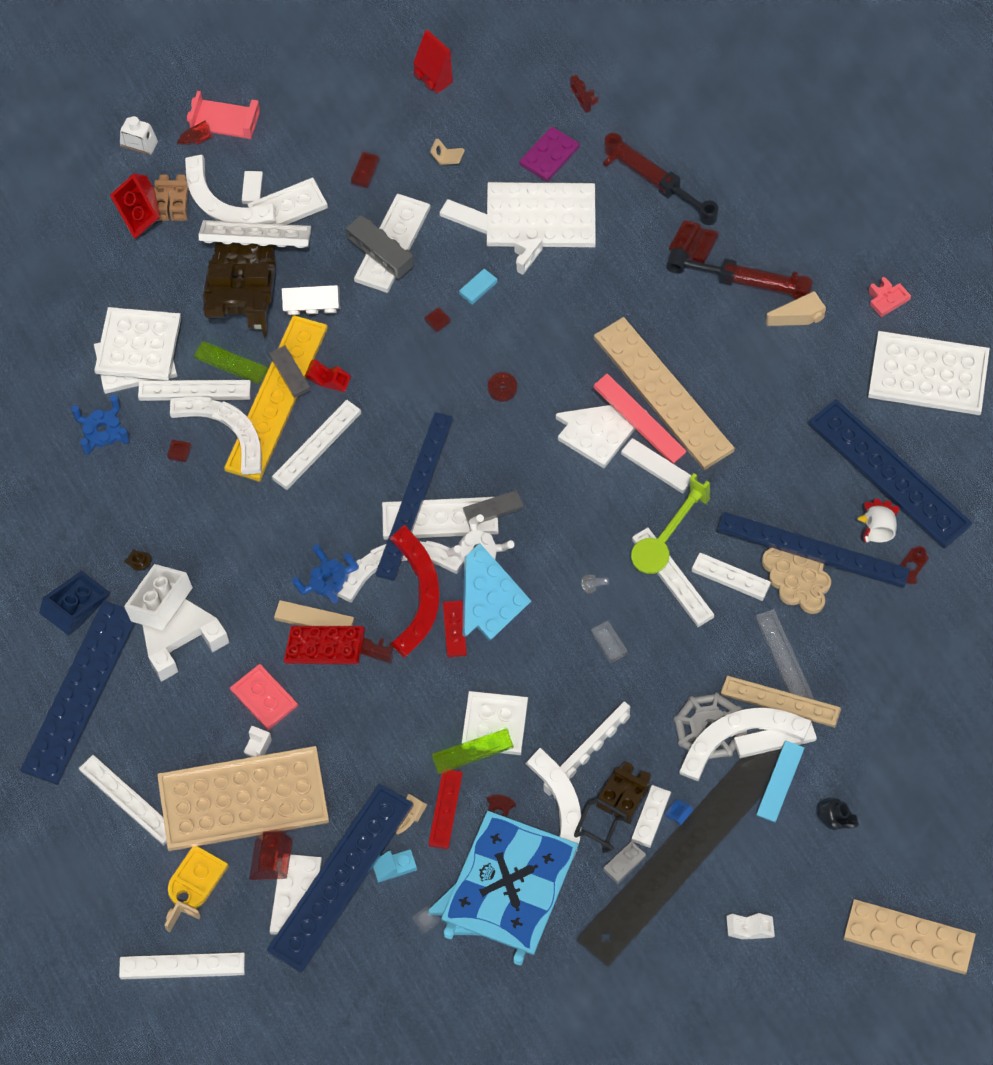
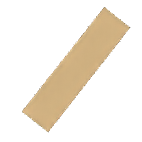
(309, 616)

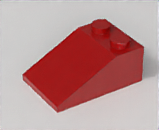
(433, 63)
(136, 203)

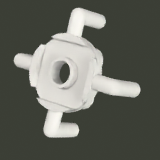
(475, 537)

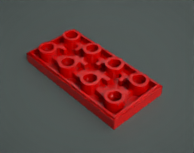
(324, 645)

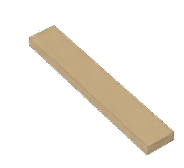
(777, 699)

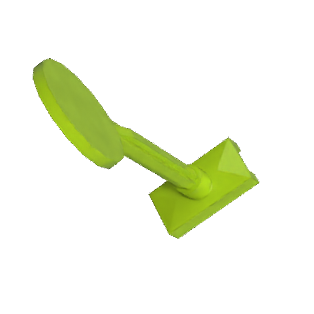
(652, 554)

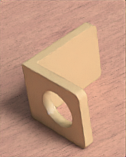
(447, 156)
(173, 914)

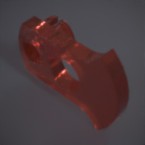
(919, 560)
(501, 802)

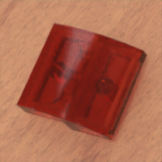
(694, 240)

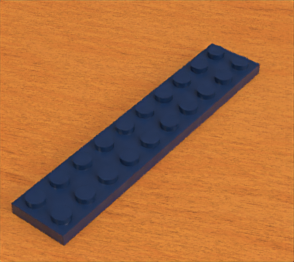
(890, 473)
(79, 694)
(340, 878)

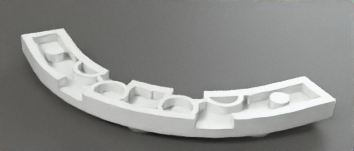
(217, 209)
(231, 417)
(369, 565)
(737, 723)
(562, 791)

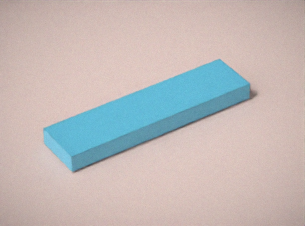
(780, 781)

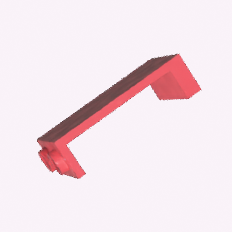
(224, 117)

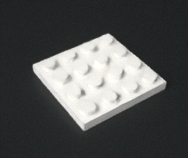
(138, 343)

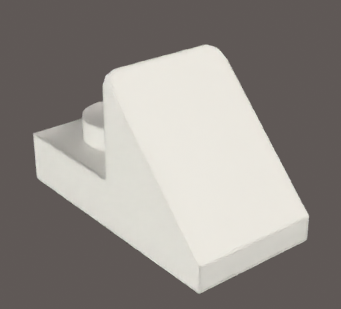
(527, 252)

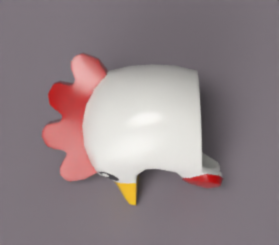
(880, 521)

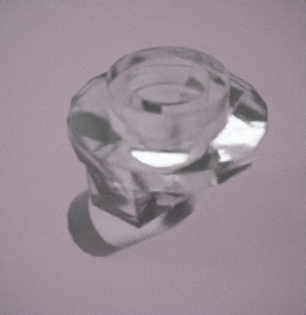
(589, 583)

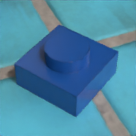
(679, 811)

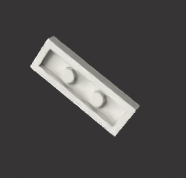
(651, 816)

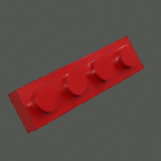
(445, 809)

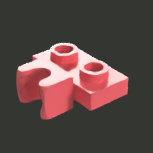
(887, 297)

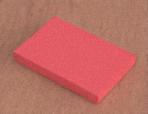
(263, 697)

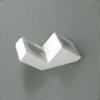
(750, 927)

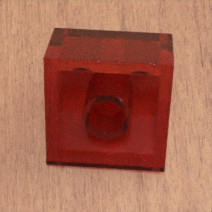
(271, 856)

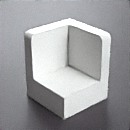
(258, 742)

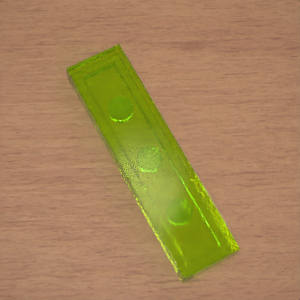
(231, 362)
(472, 751)

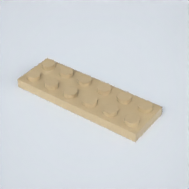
(909, 936)

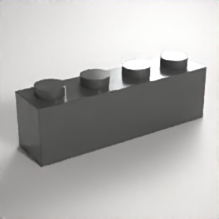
(379, 246)

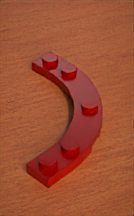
(427, 588)

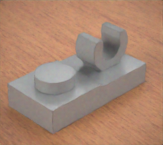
(624, 862)

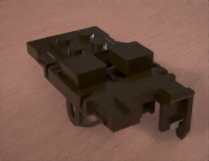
(240, 295)

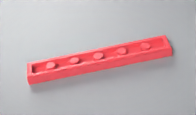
(639, 419)

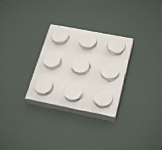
(495, 712)

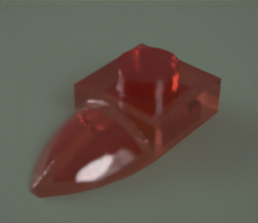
(196, 134)

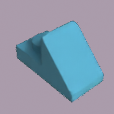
(395, 865)

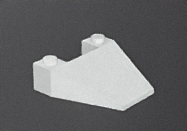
(183, 627)

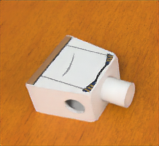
(138, 136)

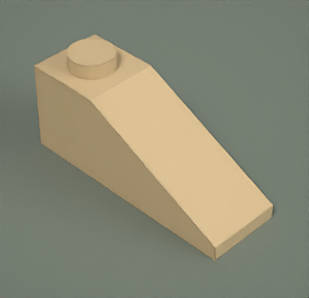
(798, 312)

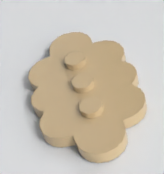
(797, 579)

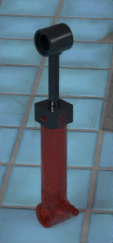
(666, 182)
(731, 273)

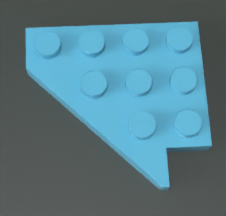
(489, 594)

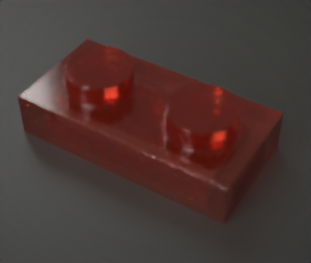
(365, 169)

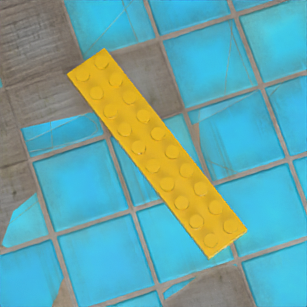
(274, 399)

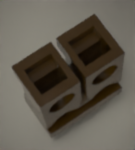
(626, 790)

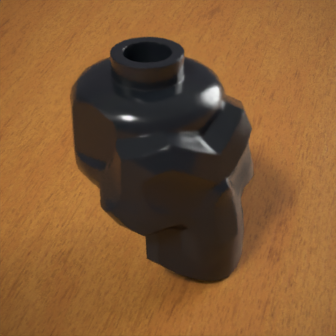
(837, 815)

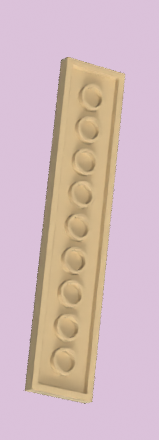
(664, 393)

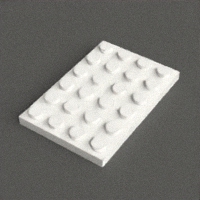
(550, 211)
(929, 373)

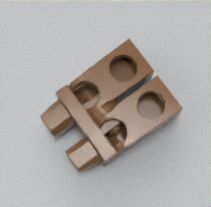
(172, 198)

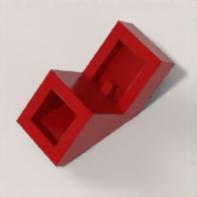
(331, 378)

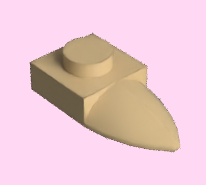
(414, 815)

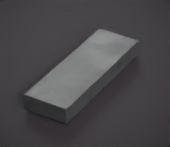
(289, 371)
(494, 507)

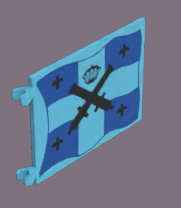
(509, 884)

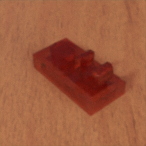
(578, 88)
(377, 651)

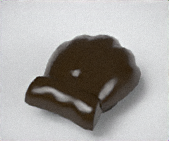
(138, 560)

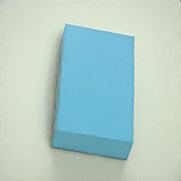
(478, 286)

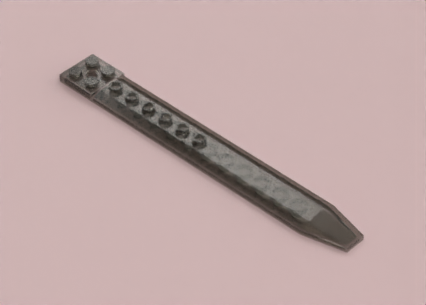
(679, 857)

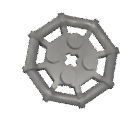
(701, 718)

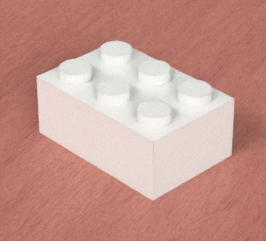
(311, 299)
(158, 597)

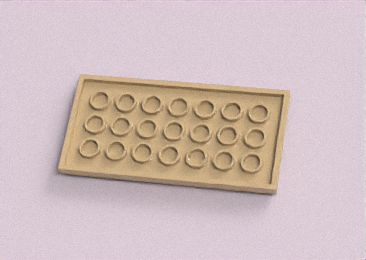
(242, 798)

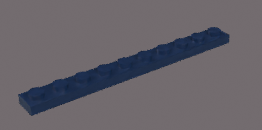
(415, 492)
(814, 549)

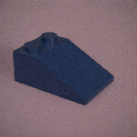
(73, 602)

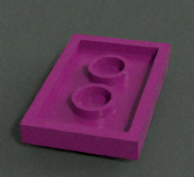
(549, 154)

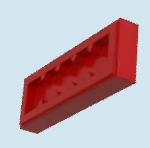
(453, 629)

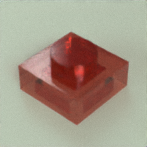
(437, 320)
(179, 450)

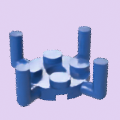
(101, 418)
(325, 570)

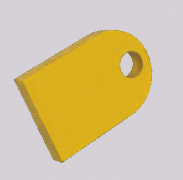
(196, 877)

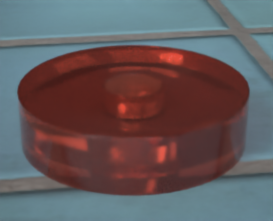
(502, 394)

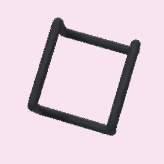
(607, 847)

